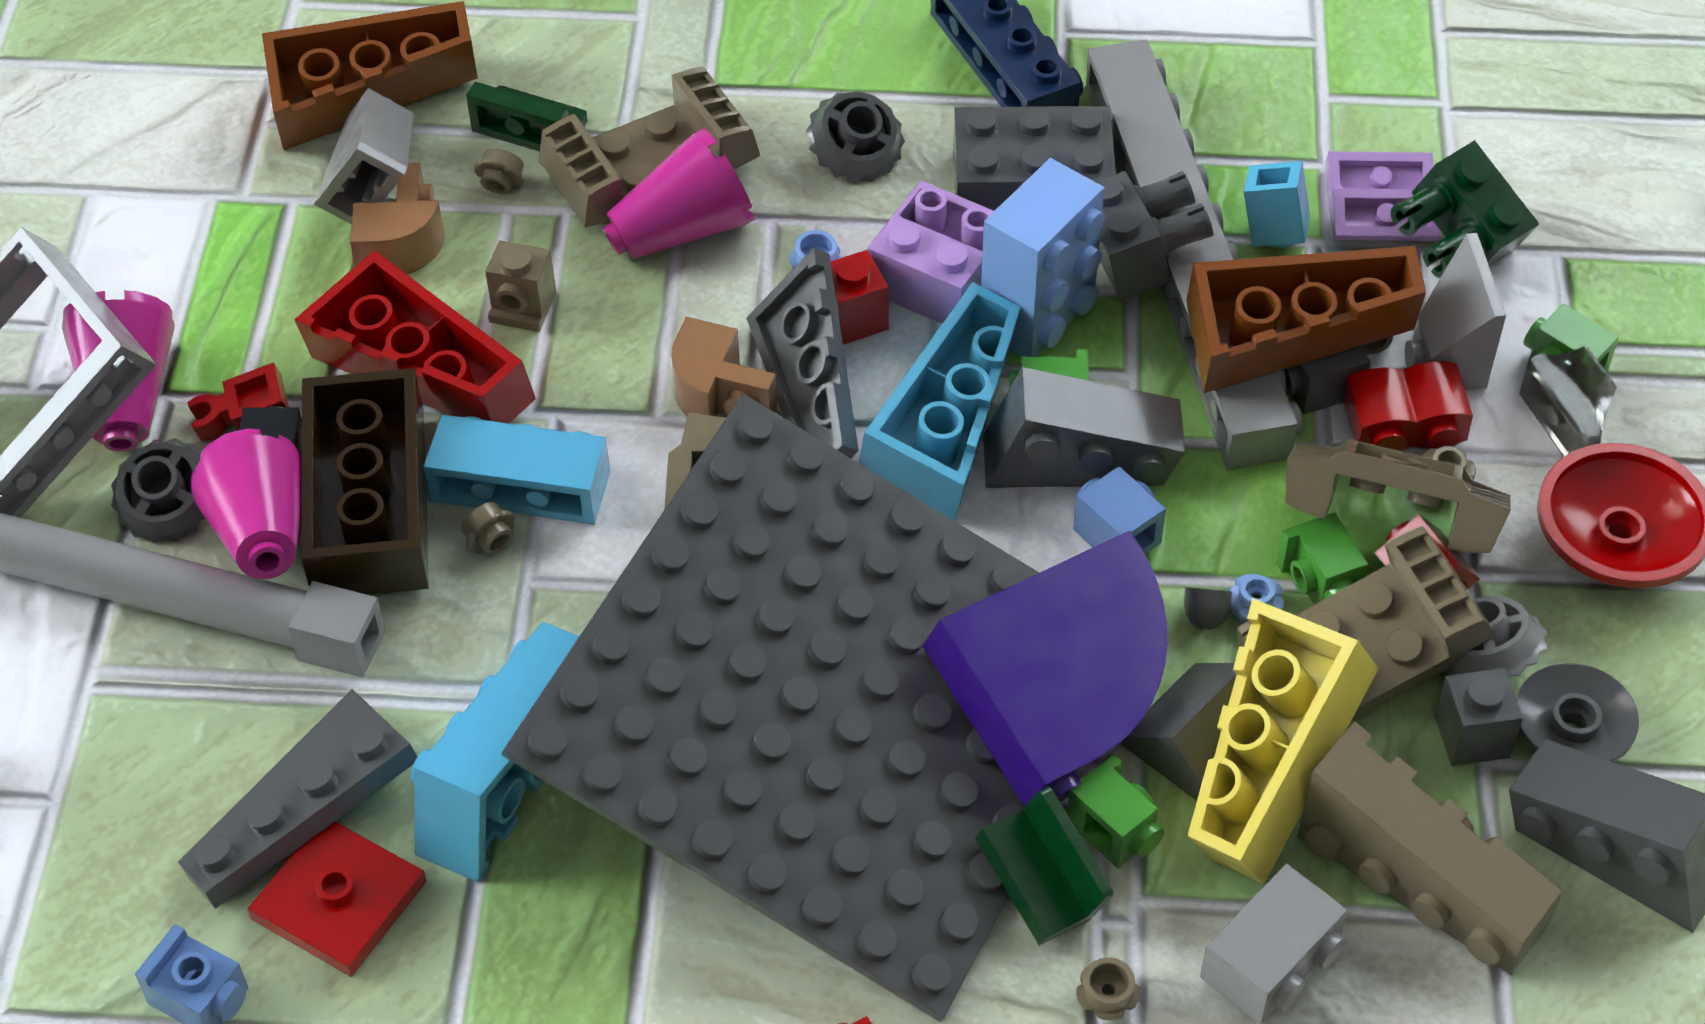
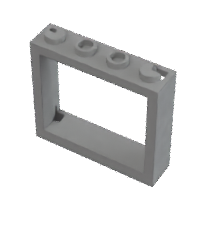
(89, 393)

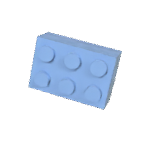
(1045, 253)

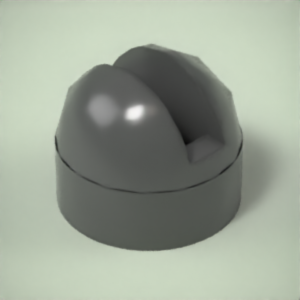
(1207, 607)

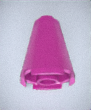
(680, 202)
(153, 328)
(252, 499)

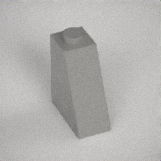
(367, 156)

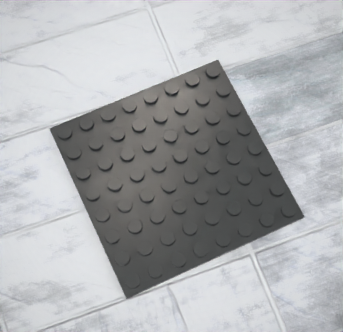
(774, 708)

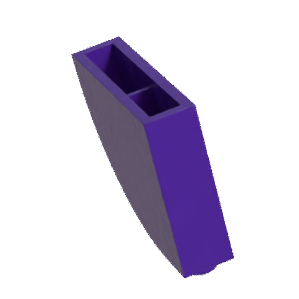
(1058, 664)

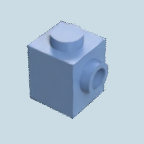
(1118, 505)

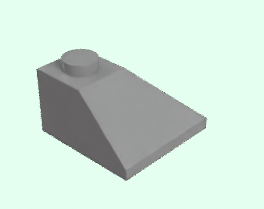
(1461, 318)

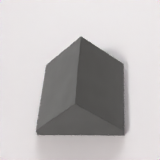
(1181, 726)

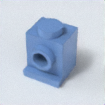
(191, 980)

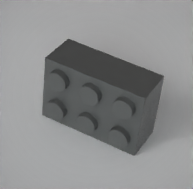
(1006, 145)

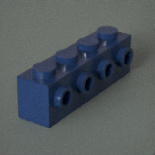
(1008, 52)

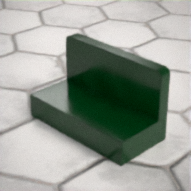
(515, 114)
(1045, 867)

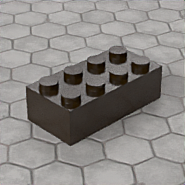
(364, 482)

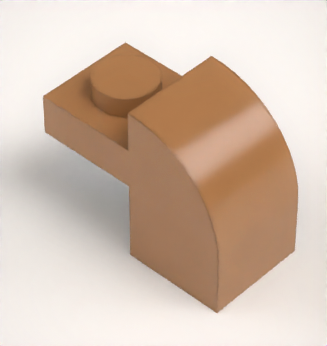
(401, 231)
(710, 372)

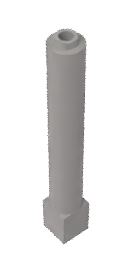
(322, 624)

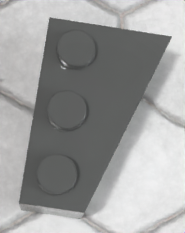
(1617, 826)

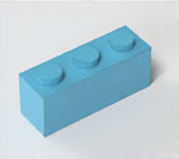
(518, 468)

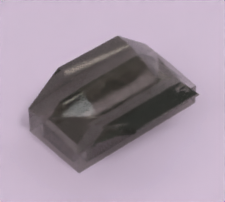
(1568, 397)

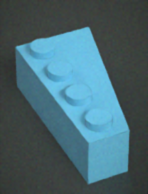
(940, 409)
(463, 782)

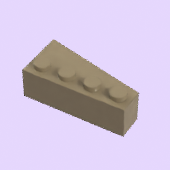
(1424, 853)

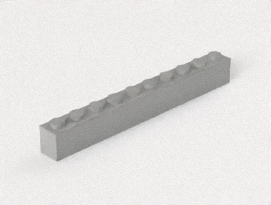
(1248, 418)

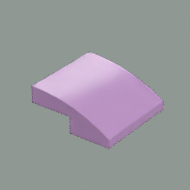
(1367, 186)

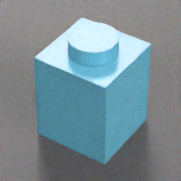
(1277, 204)

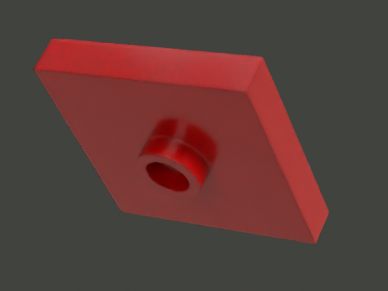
(337, 897)

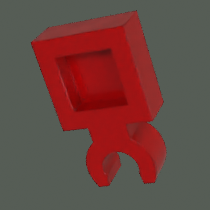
(253, 389)

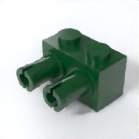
(1463, 198)

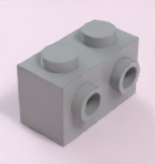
(1274, 945)

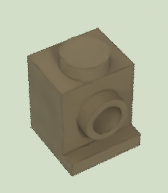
(520, 285)

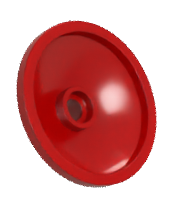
(1627, 495)

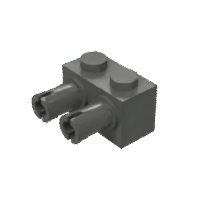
(1136, 242)

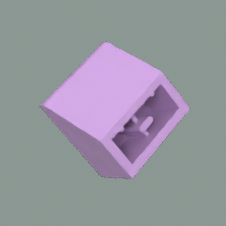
(931, 250)

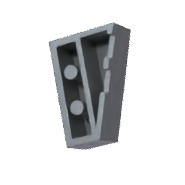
(1076, 429)

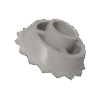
(1514, 646)

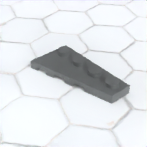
(803, 346)
(309, 789)

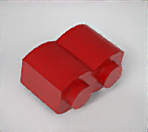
(1408, 406)

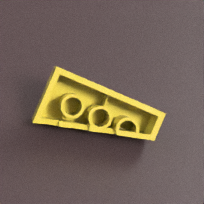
(1284, 714)

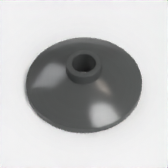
(1580, 697)

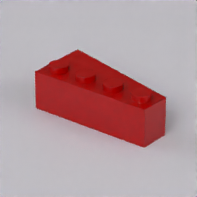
(390, 322)

